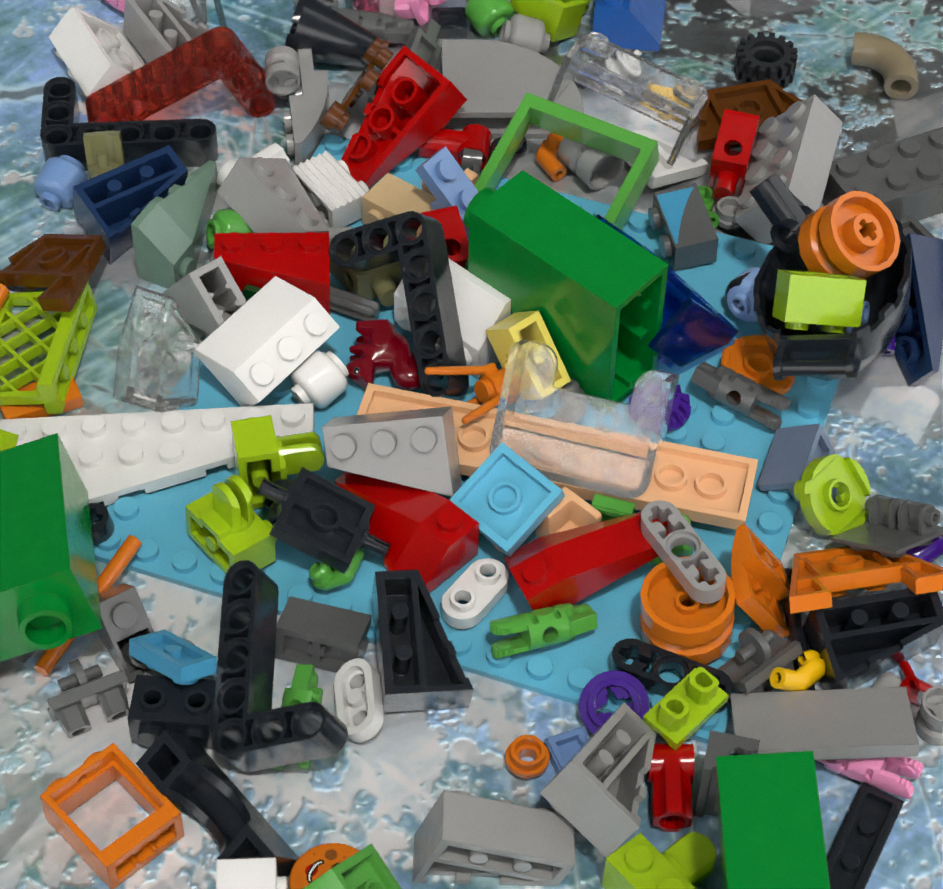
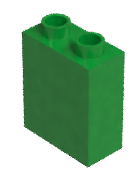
(584, 277)
(44, 550)
(770, 822)

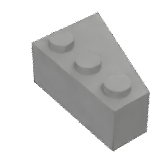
(158, 27)
(270, 197)
(397, 447)
(604, 781)
(493, 839)

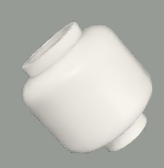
(319, 379)

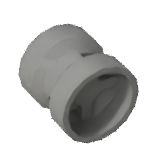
(282, 70)
(930, 716)

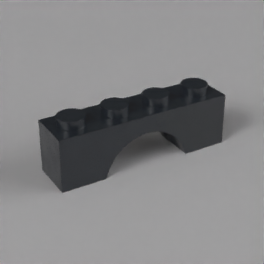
(198, 784)

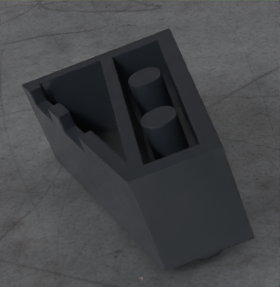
(872, 634)
(413, 650)

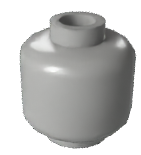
(525, 32)

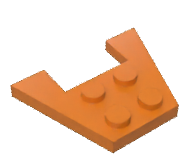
(833, 571)

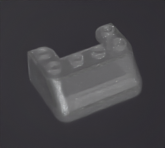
(579, 435)

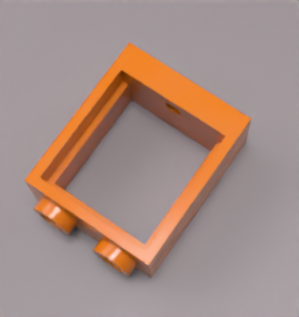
(136, 846)

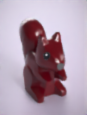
(382, 351)

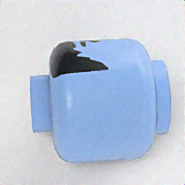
(740, 295)

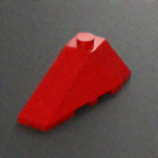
(405, 113)
(421, 526)
(579, 560)

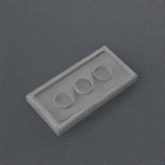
(829, 722)

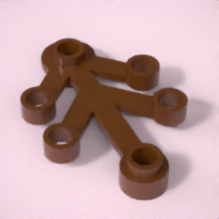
(376, 55)

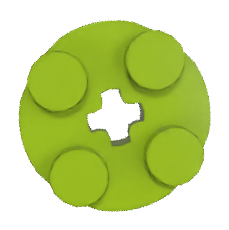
(816, 500)

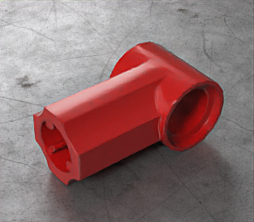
(471, 137)
(671, 783)

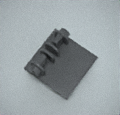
(893, 527)

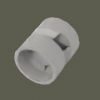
(591, 165)

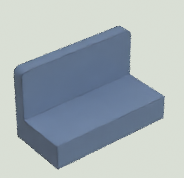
(790, 454)

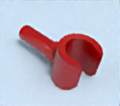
(912, 683)

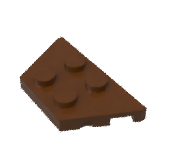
(756, 98)

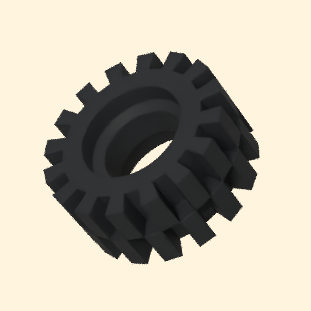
(755, 53)

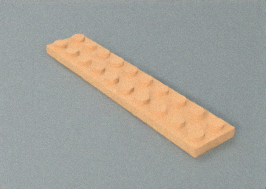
(697, 481)

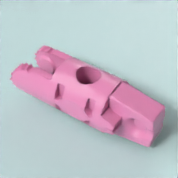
(874, 773)

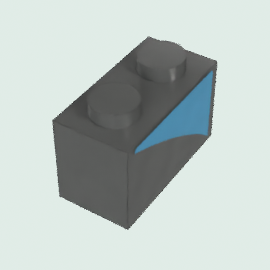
(683, 227)

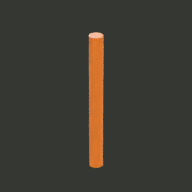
(105, 581)

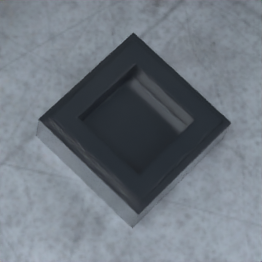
(452, 22)

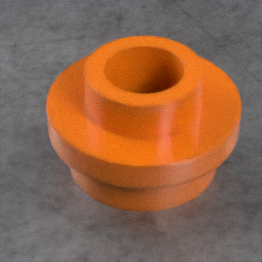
(527, 747)

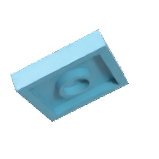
(507, 498)

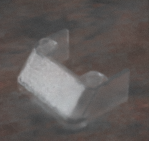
(635, 84)

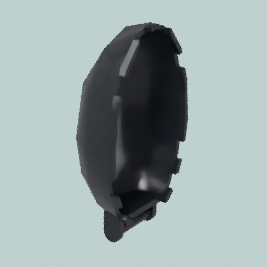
(834, 355)

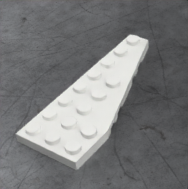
(152, 449)

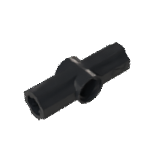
(783, 214)

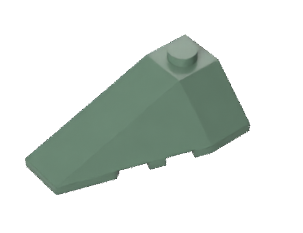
(173, 228)

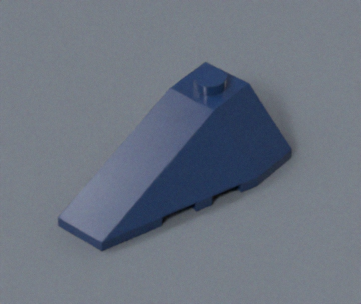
(921, 331)

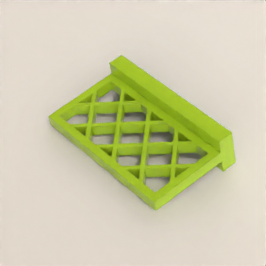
(62, 349)

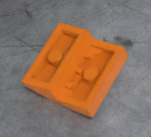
(759, 581)

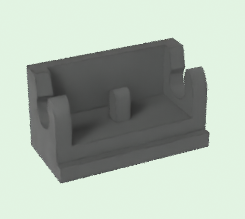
(321, 634)
(719, 745)

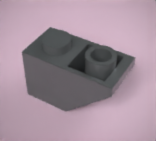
(123, 619)

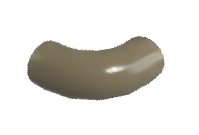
(889, 60)

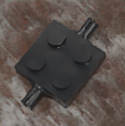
(322, 520)

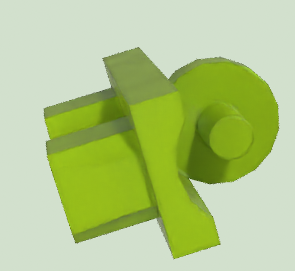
(686, 707)

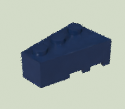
(117, 197)

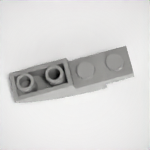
(306, 110)

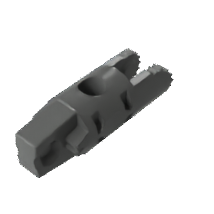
(380, 24)
(740, 393)

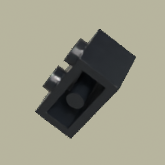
(164, 705)

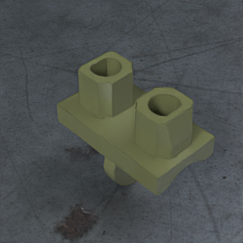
(103, 151)

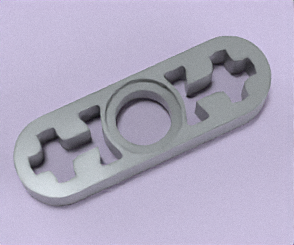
(683, 568)

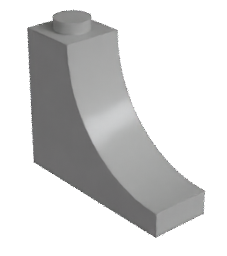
(207, 295)

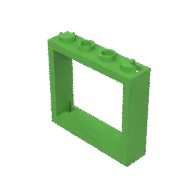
(587, 131)

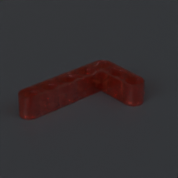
(182, 72)

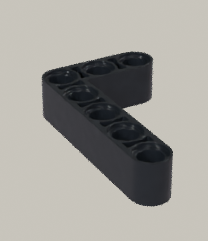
(62, 133)
(418, 289)
(244, 723)

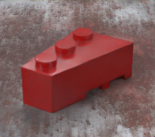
(293, 257)

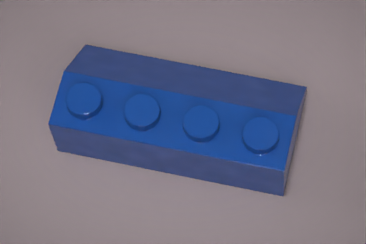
(630, 22)

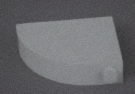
(495, 81)

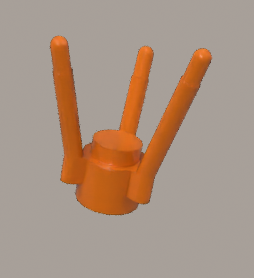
(486, 388)

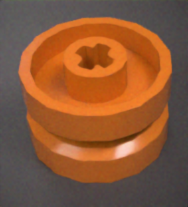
(850, 236)
(681, 624)

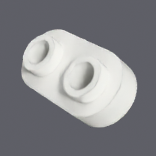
(478, 590)
(359, 706)

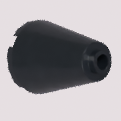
(328, 34)

